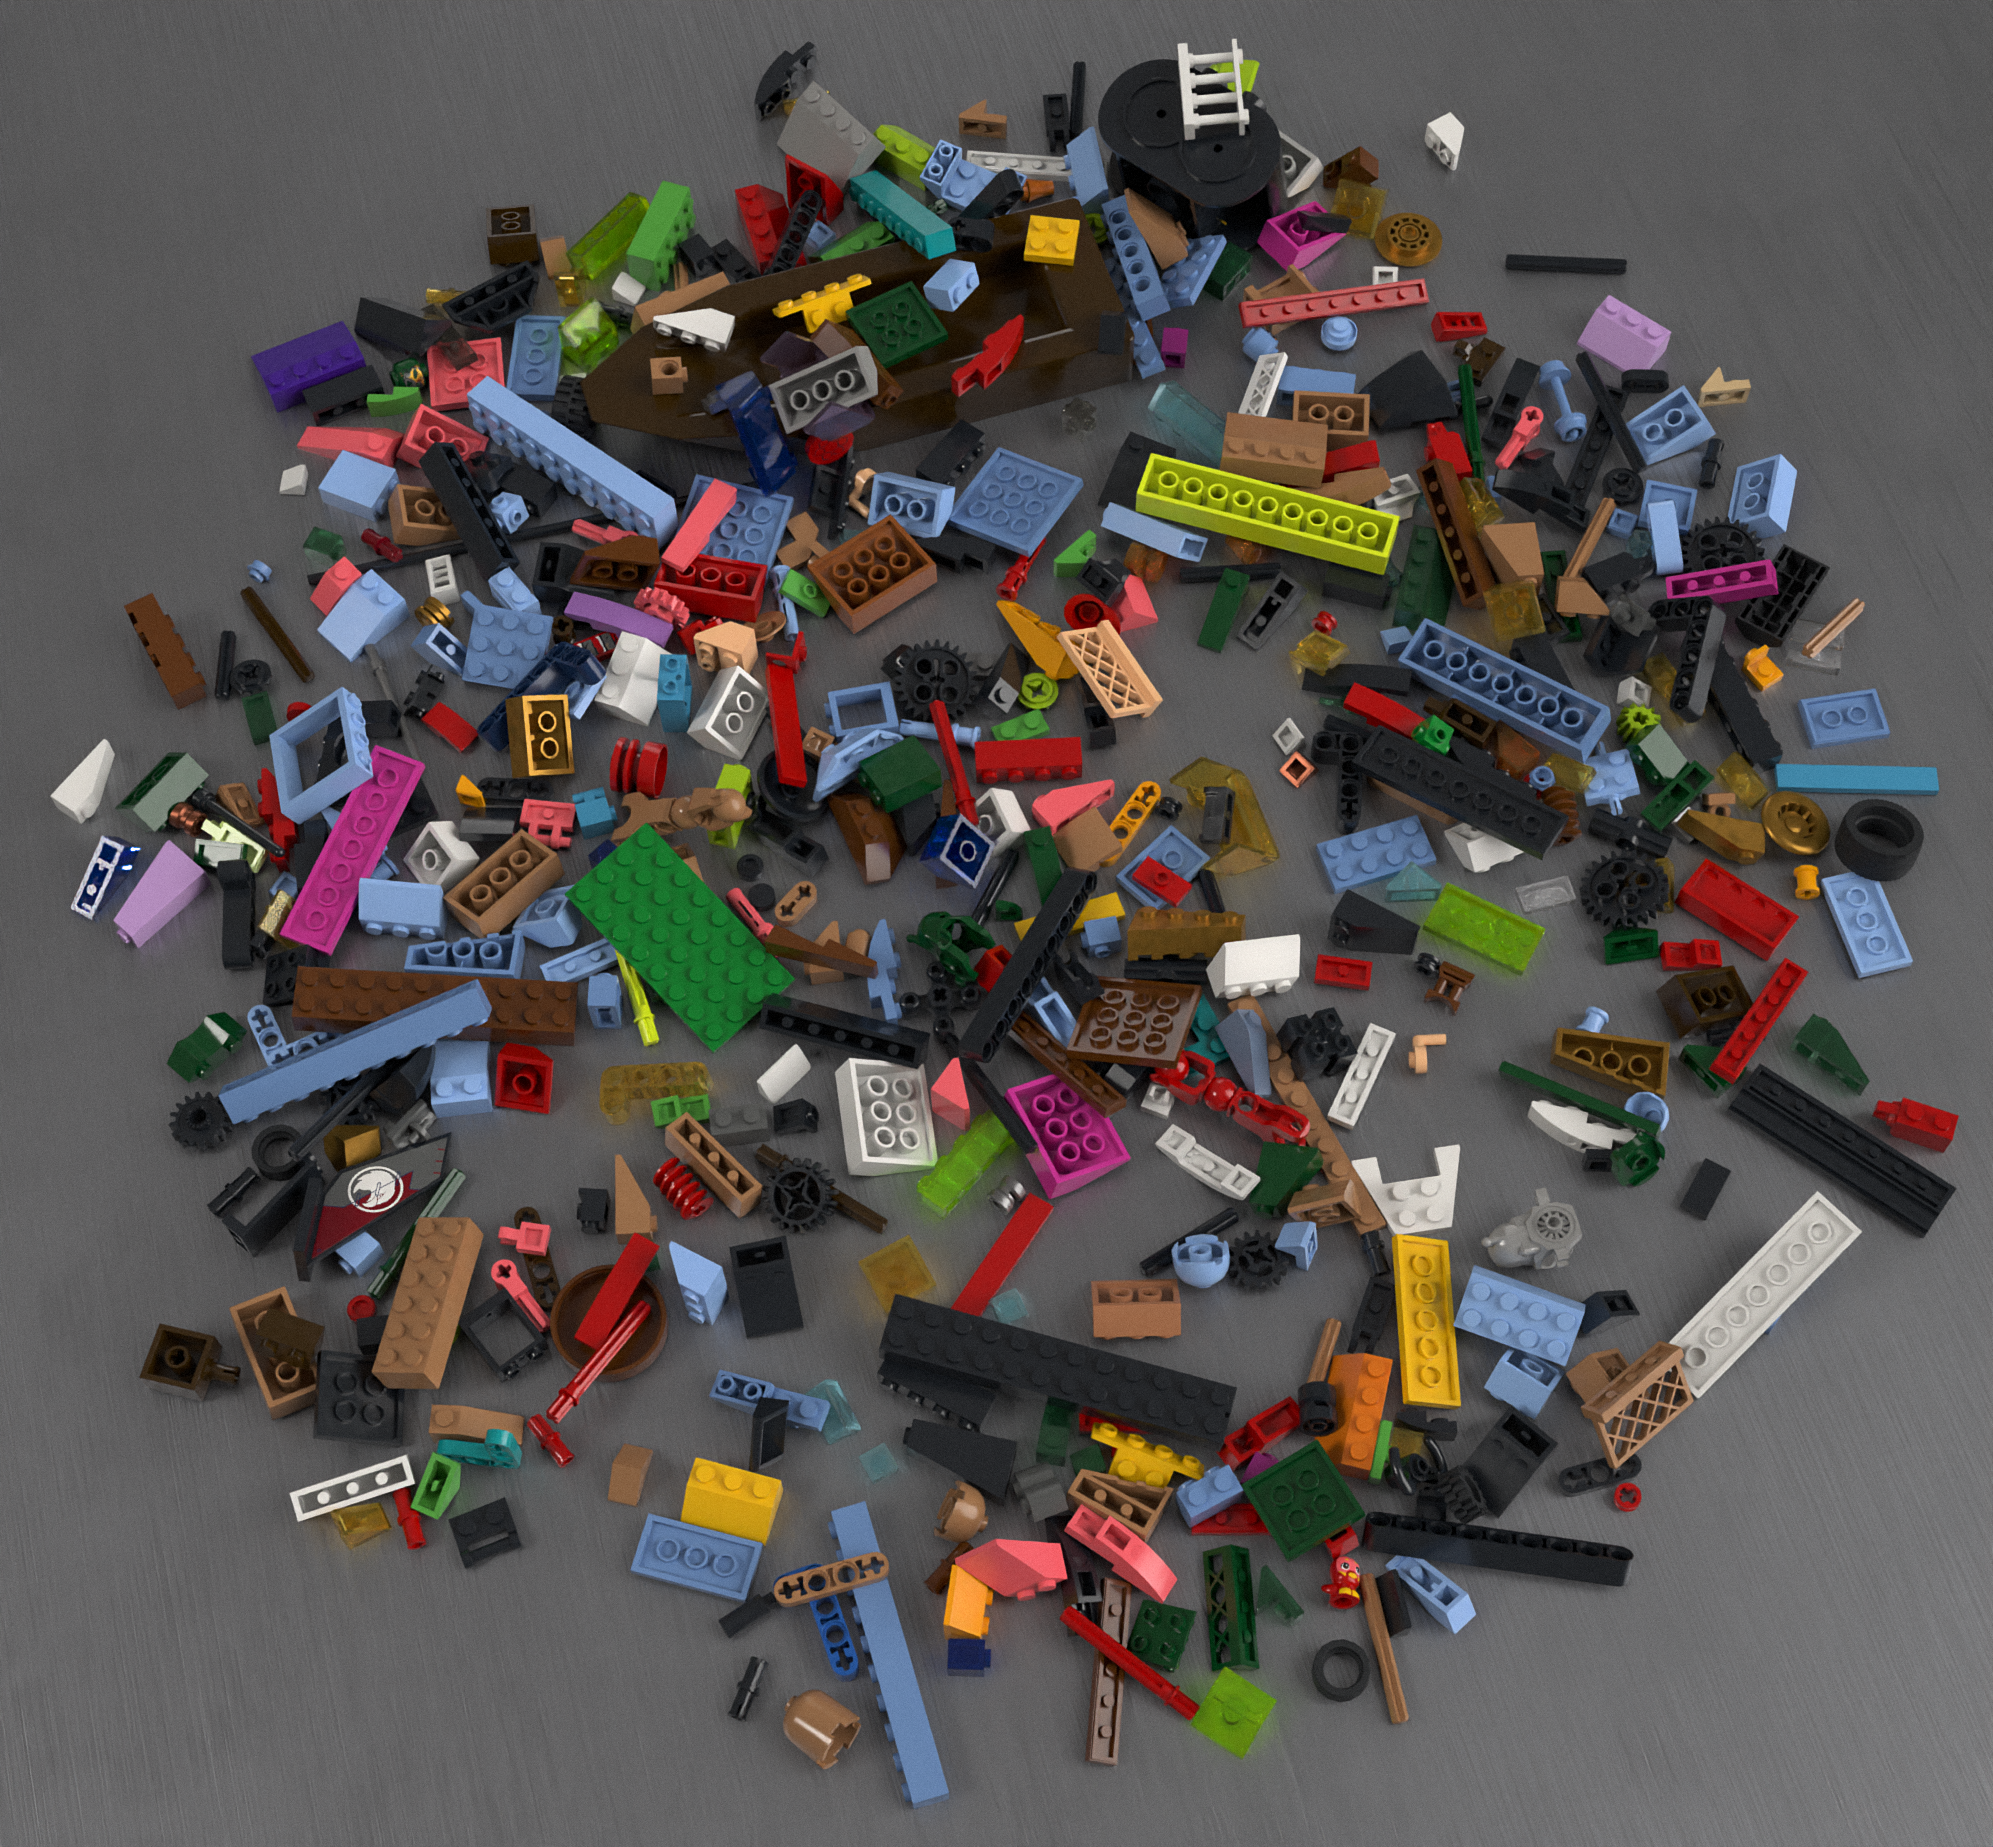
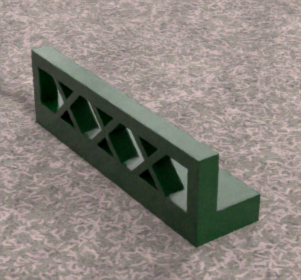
(1236, 1606)

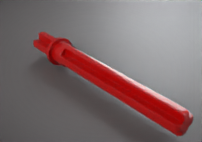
(963, 796)
(574, 1390)
(1130, 1663)

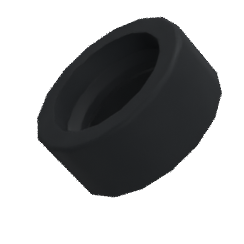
(262, 1142)
(1355, 1652)

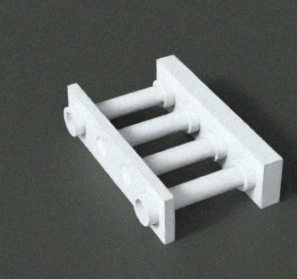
(1192, 100)

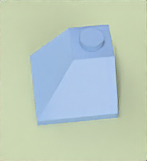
(551, 919)

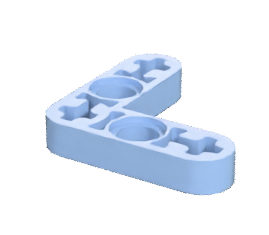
(280, 1049)

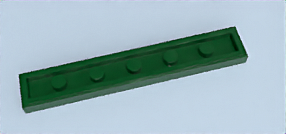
(1578, 1099)

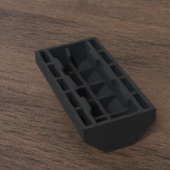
(1772, 617)

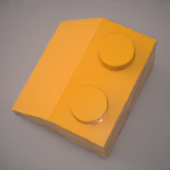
(966, 1606)

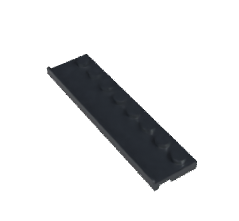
(1841, 1150)

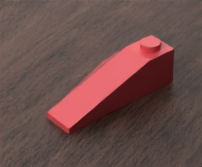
(371, 443)

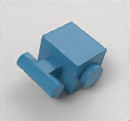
(594, 813)

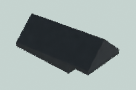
(398, 325)

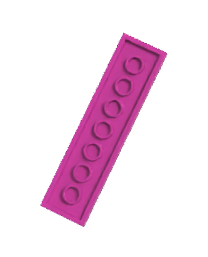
(352, 851)

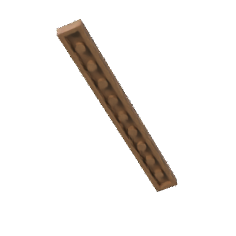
(1297, 1096)

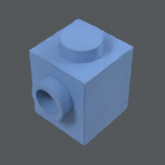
(1101, 937)

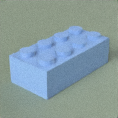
(1520, 1315)

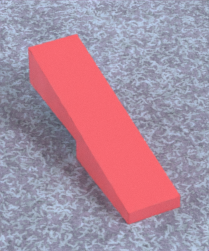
(701, 522)

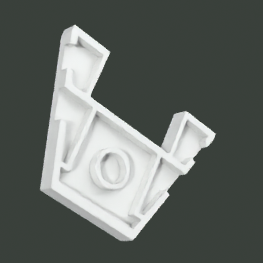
(1416, 1204)

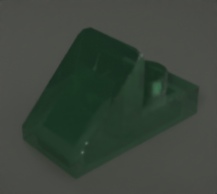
(1272, 1591)

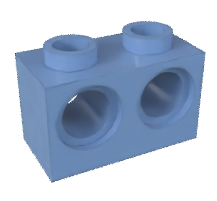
(605, 1001)

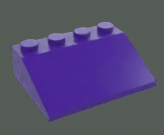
(306, 363)

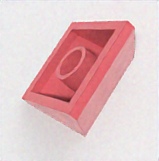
(1134, 605)
(950, 1096)

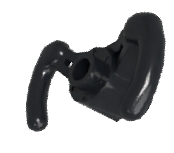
(1413, 1469)

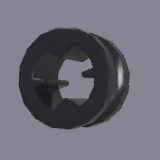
(756, 803)
(1169, 808)
(1427, 965)

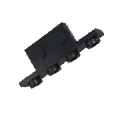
(829, 492)

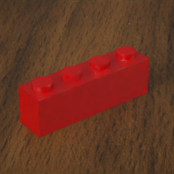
(1028, 760)

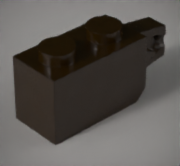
(1465, 720)

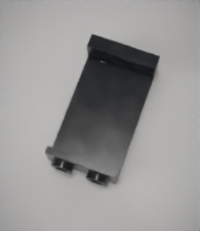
(276, 1212)

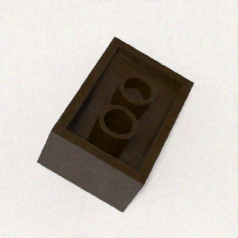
(512, 234)
(1704, 1000)

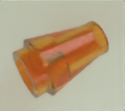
(1247, 551)

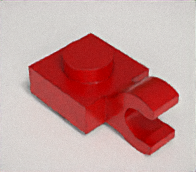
(688, 632)

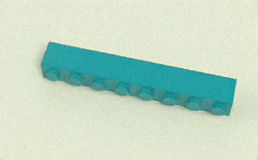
(902, 214)

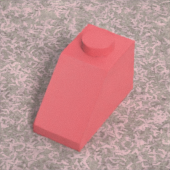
(334, 585)

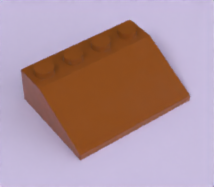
(873, 573)

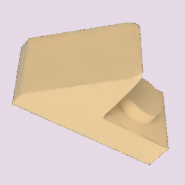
(1718, 392)

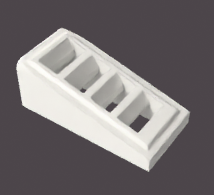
(442, 581)

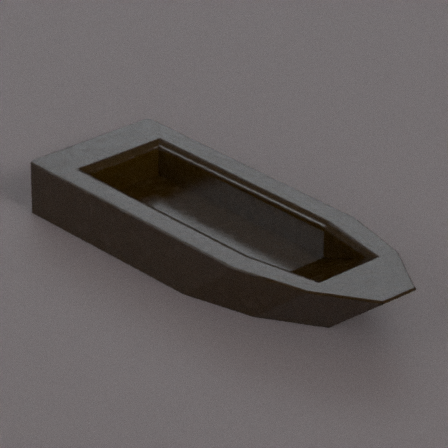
(1051, 364)

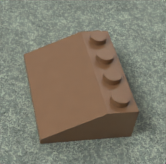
(1274, 449)

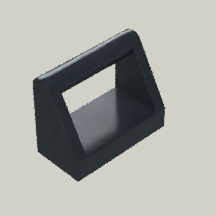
(768, 1433)

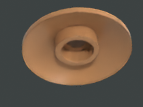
(767, 625)

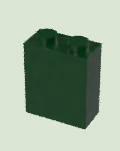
(899, 774)

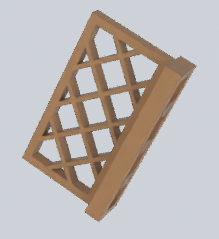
(1631, 1386)

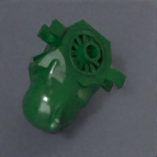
(935, 936)

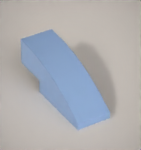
(1051, 1012)

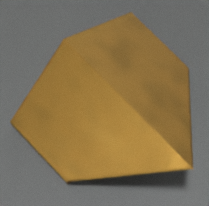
(352, 1145)

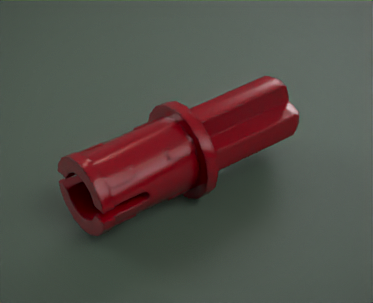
(381, 545)

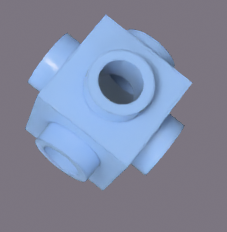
(509, 511)

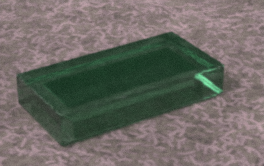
(259, 717)

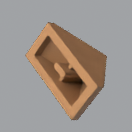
(554, 254)
(629, 1474)

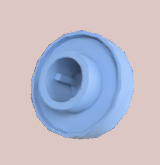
(1339, 333)

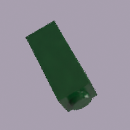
(1282, 1173)

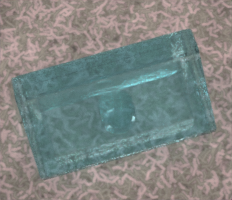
(840, 1419)

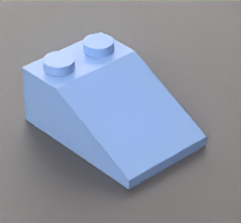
(1670, 427)
(363, 616)
(461, 1078)

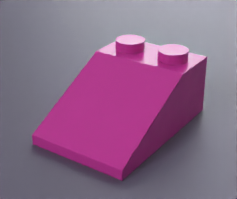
(1289, 244)

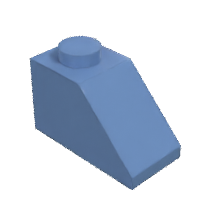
(441, 648)

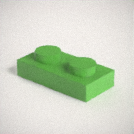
(1026, 726)

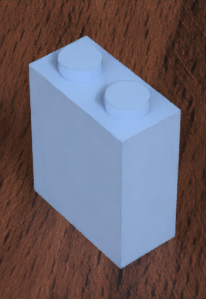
(359, 485)

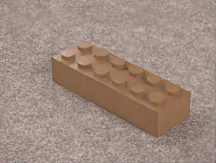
(428, 1303)

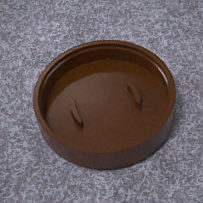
(637, 1352)

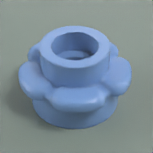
(259, 571)
(1544, 773)

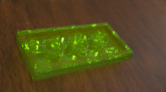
(1484, 929)

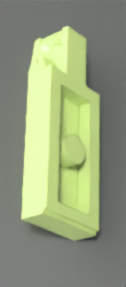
(226, 833)

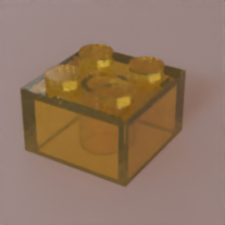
(897, 1271)

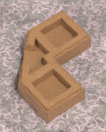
(804, 533)

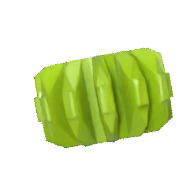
(1634, 720)

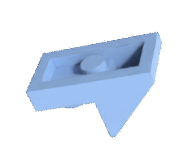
(1300, 1241)

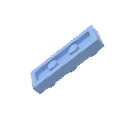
(581, 963)

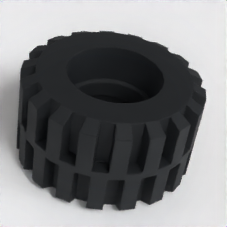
(571, 408)

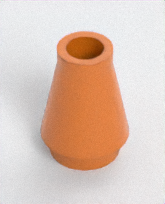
(1036, 189)

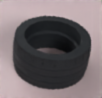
(1886, 820)

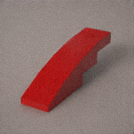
(1381, 710)
(616, 1291)

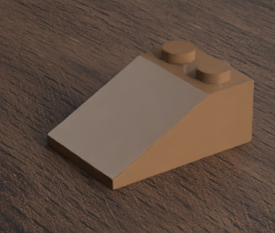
(1159, 229)
(419, 517)
(1326, 1204)

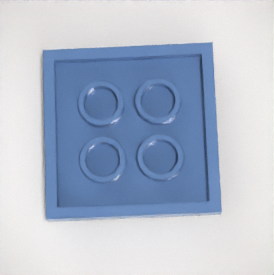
(505, 645)

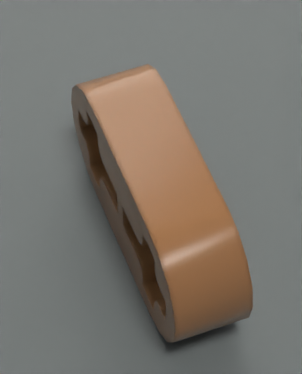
(790, 901)

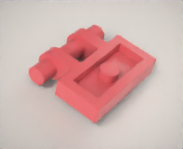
(549, 816)

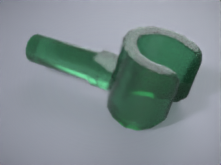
(1336, 702)

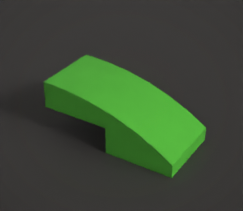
(402, 401)
(671, 1108)

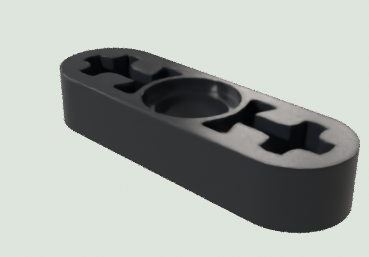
(495, 797)
(1575, 1473)

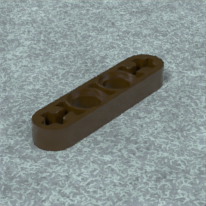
(533, 1261)

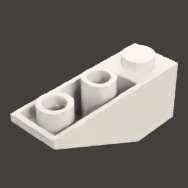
(699, 326)

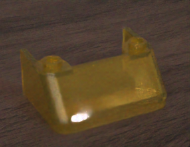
(1251, 838)

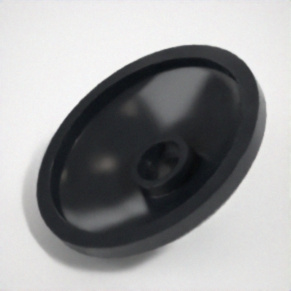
(789, 800)

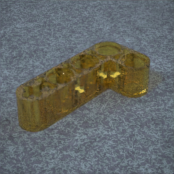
(690, 1080)

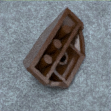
(870, 835)

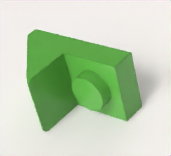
(1075, 556)

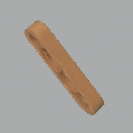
(830, 1574)

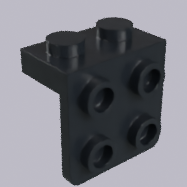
(1618, 652)
(282, 972)

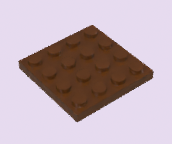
(1135, 1023)

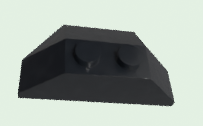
(496, 300)

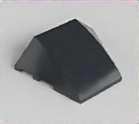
(1409, 393)

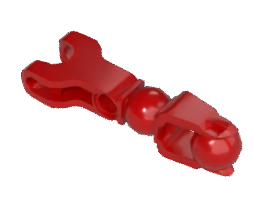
(1220, 1094)

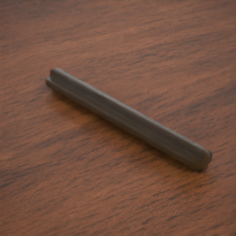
(277, 634)

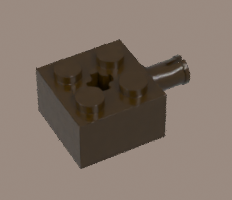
(197, 1362)

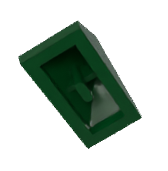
(1630, 945)

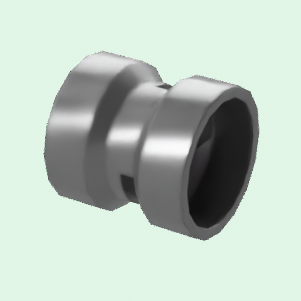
(1006, 1194)

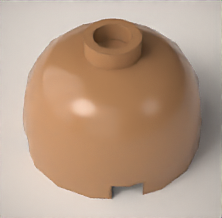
(961, 1514)

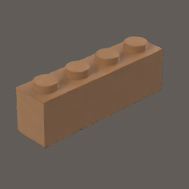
(713, 1165)

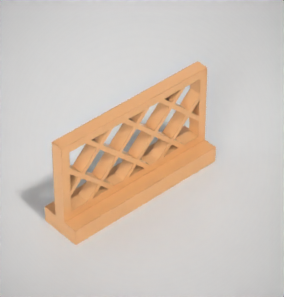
(1118, 663)

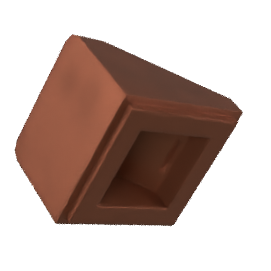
(1299, 769)

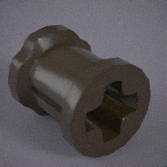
(563, 630)

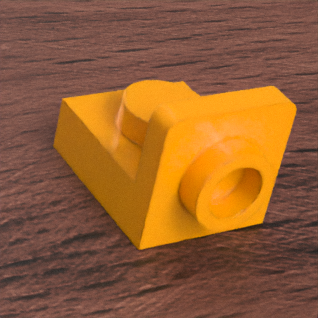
(1761, 669)

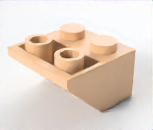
(726, 647)

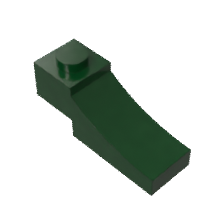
(1677, 796)

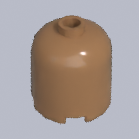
(819, 1726)

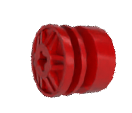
(632, 766)

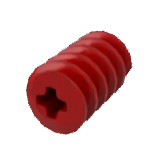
(680, 1190)

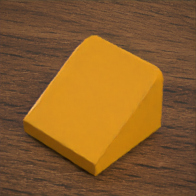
(468, 793)

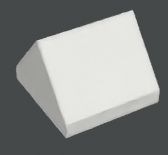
(1289, 737)

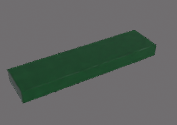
(1554, 565)

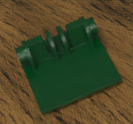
(1161, 1634)

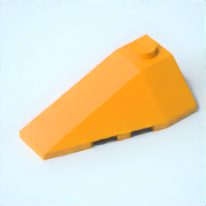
(1040, 640)

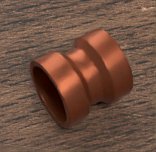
(185, 817)

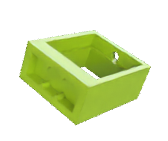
(740, 779)

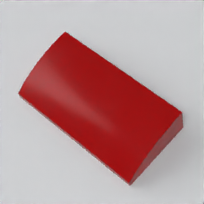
(1736, 909)

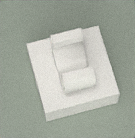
(1158, 1101)

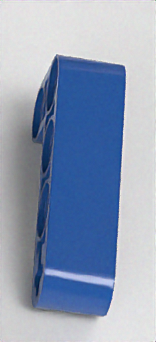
(828, 1623)

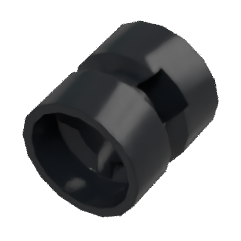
(1317, 1409)

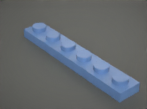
(1145, 351)

